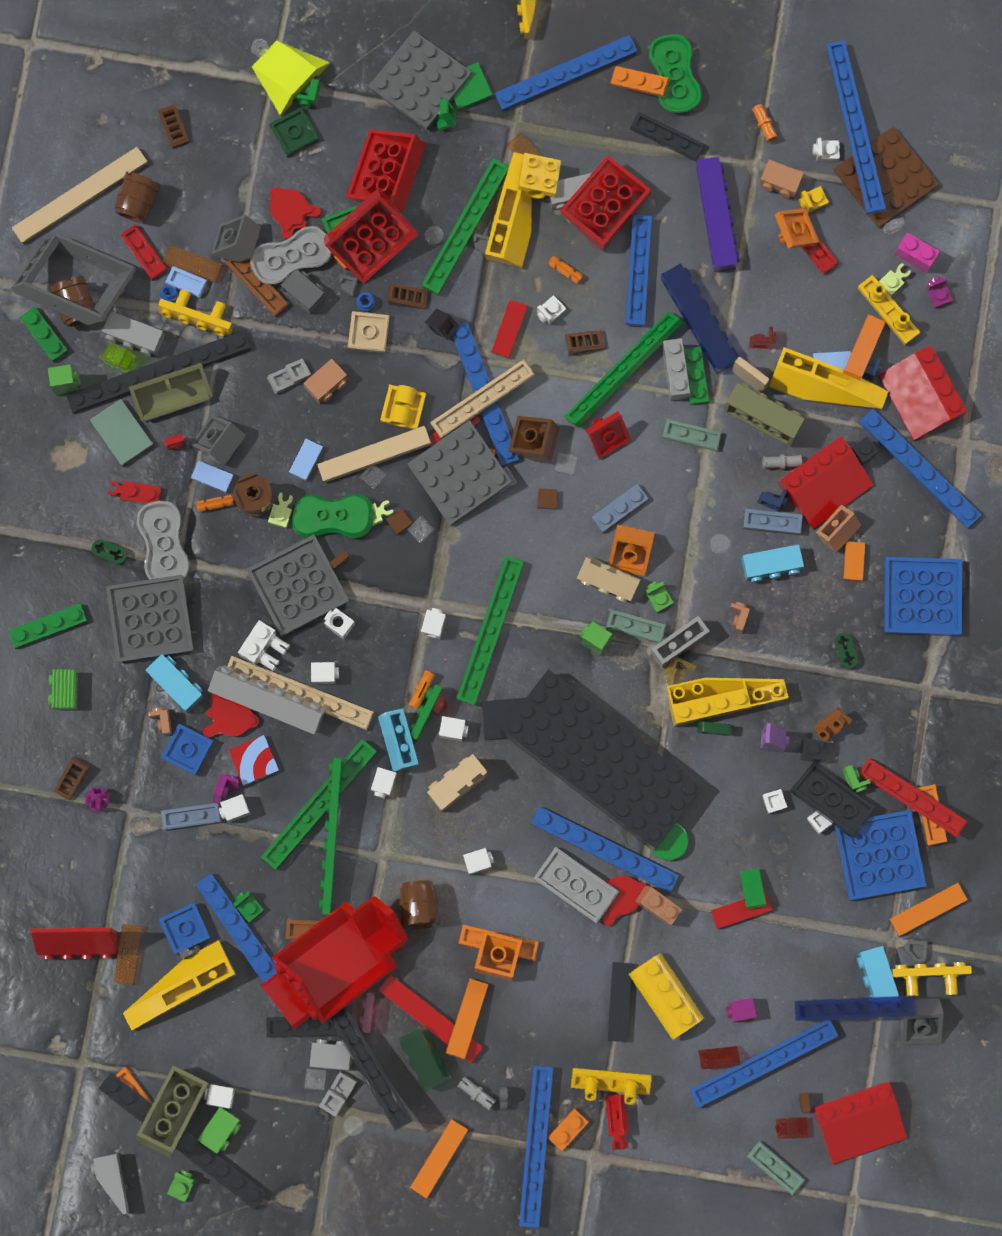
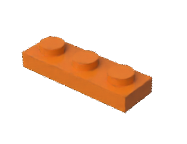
(639, 81)
(934, 833)

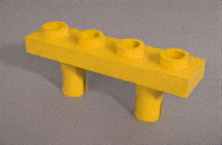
(888, 310)
(189, 316)
(939, 969)
(595, 1080)

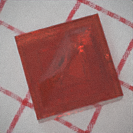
(440, 705)

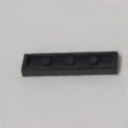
(667, 136)
(619, 1002)
(281, 1028)

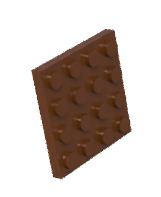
(899, 172)

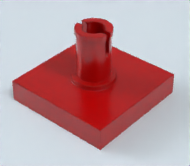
(608, 434)

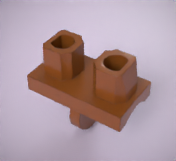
(832, 724)

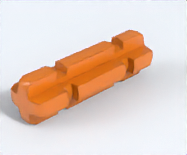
(565, 269)
(215, 503)

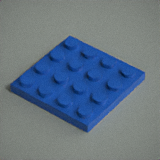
(923, 596)
(881, 856)

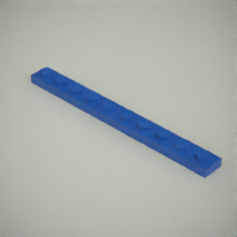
(855, 127)

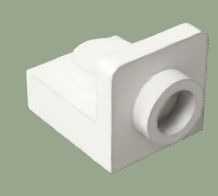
(826, 150)
(550, 310)

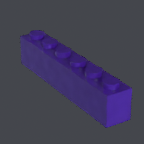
(716, 214)

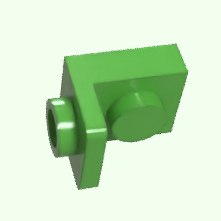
(658, 596)
(852, 777)
(181, 1185)

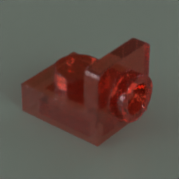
(759, 341)
(791, 1127)

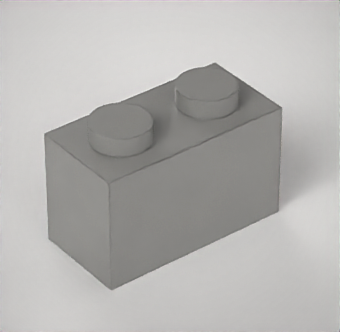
(330, 1056)

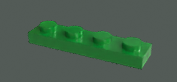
(47, 626)

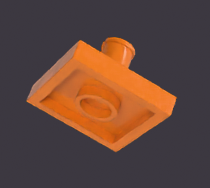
(796, 228)

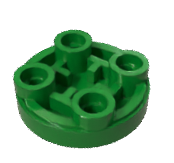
(673, 844)

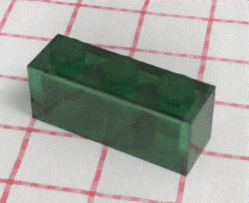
(425, 1058)

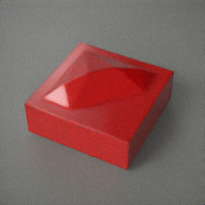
(175, 442)

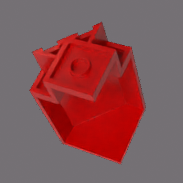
(335, 961)

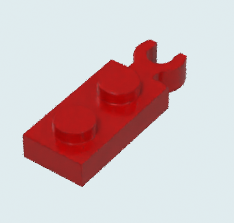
(136, 492)
(617, 1121)

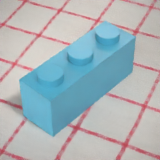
(772, 563)
(175, 682)
(398, 740)
(877, 972)

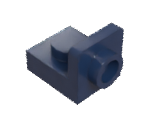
(870, 372)
(769, 500)

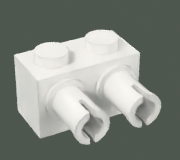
(257, 643)

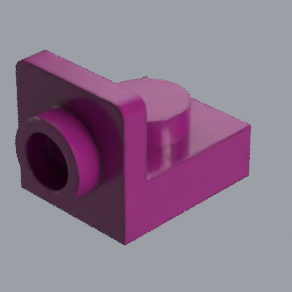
(939, 292)
(224, 784)

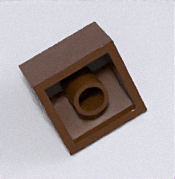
(534, 438)

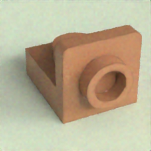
(739, 620)
(164, 723)

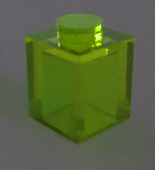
(117, 357)

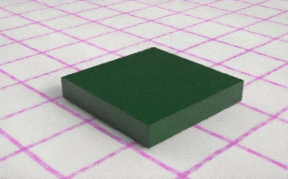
(294, 132)

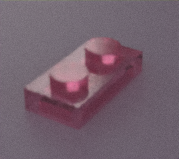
(366, 1021)

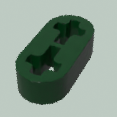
(107, 556)
(849, 649)
(715, 728)

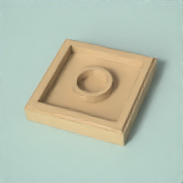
(368, 332)
(750, 375)

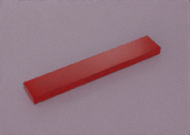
(913, 797)
(424, 1013)

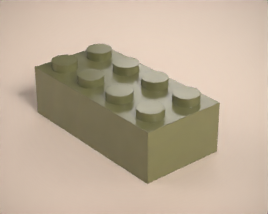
(763, 414)
(171, 1111)

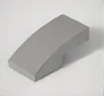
(289, 376)
(338, 1093)

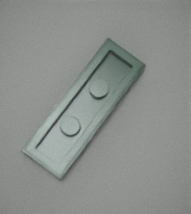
(691, 435)
(636, 626)
(775, 1168)

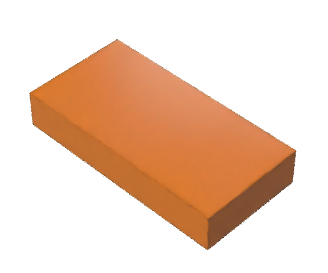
(854, 561)

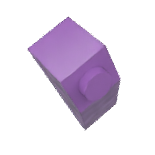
(774, 738)

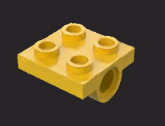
(539, 176)
(403, 407)

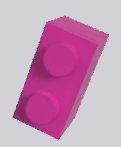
(917, 252)

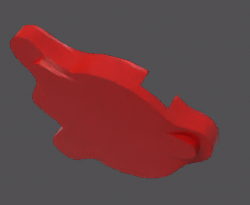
(290, 209)
(229, 718)
(625, 900)

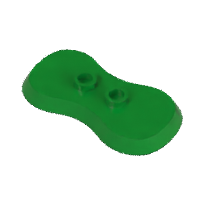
(672, 59)
(346, 516)

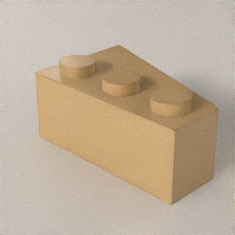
(608, 579)
(457, 782)

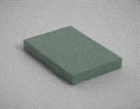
(121, 432)

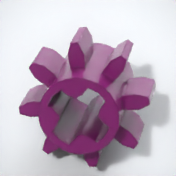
(97, 799)

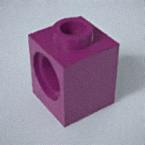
(741, 1010)

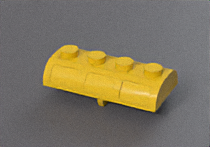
(666, 996)

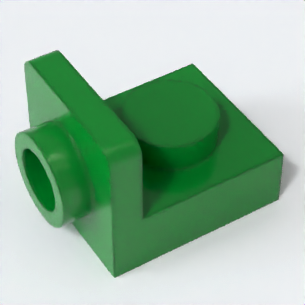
(312, 93)
(446, 116)
(248, 906)

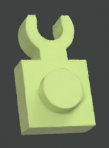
(892, 281)
(378, 512)
(280, 513)

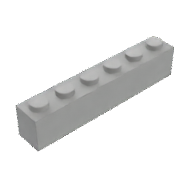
(266, 699)

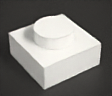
(774, 801)
(819, 822)

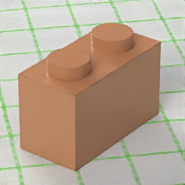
(781, 179)
(326, 381)
(838, 528)
(658, 905)

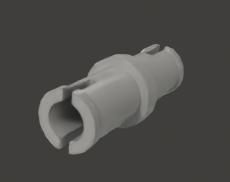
(781, 461)
(476, 1093)

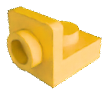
(813, 199)

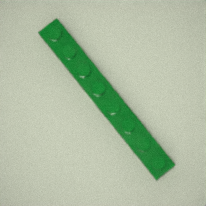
(465, 227)
(623, 369)
(490, 630)
(316, 807)
(331, 826)

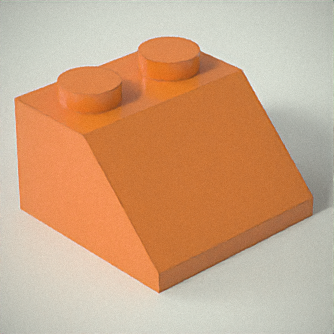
(631, 550)
(497, 955)

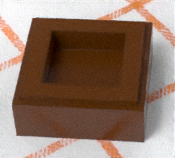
(547, 498)
(399, 521)
(339, 561)
(804, 1102)

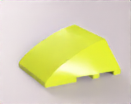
(286, 73)

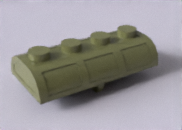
(171, 392)

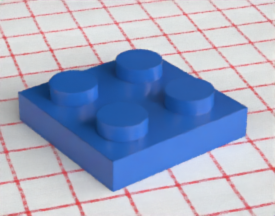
(187, 749)
(184, 928)

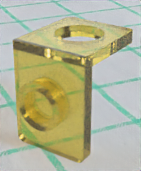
(671, 667)

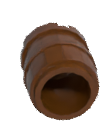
(136, 197)
(76, 292)
(253, 506)
(419, 904)

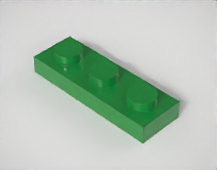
(43, 334)
(696, 376)
(424, 712)

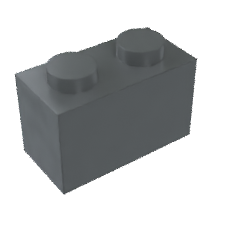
(303, 290)

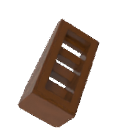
(167, 111)
(407, 303)
(576, 336)
(74, 761)

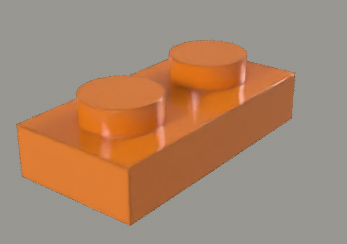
(568, 1129)

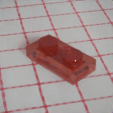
(719, 1057)

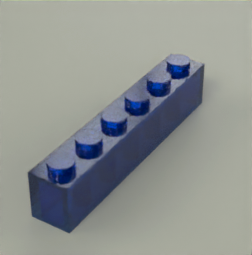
(698, 318)
(855, 1007)

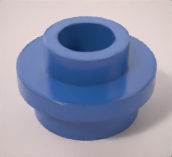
(169, 294)
(365, 296)

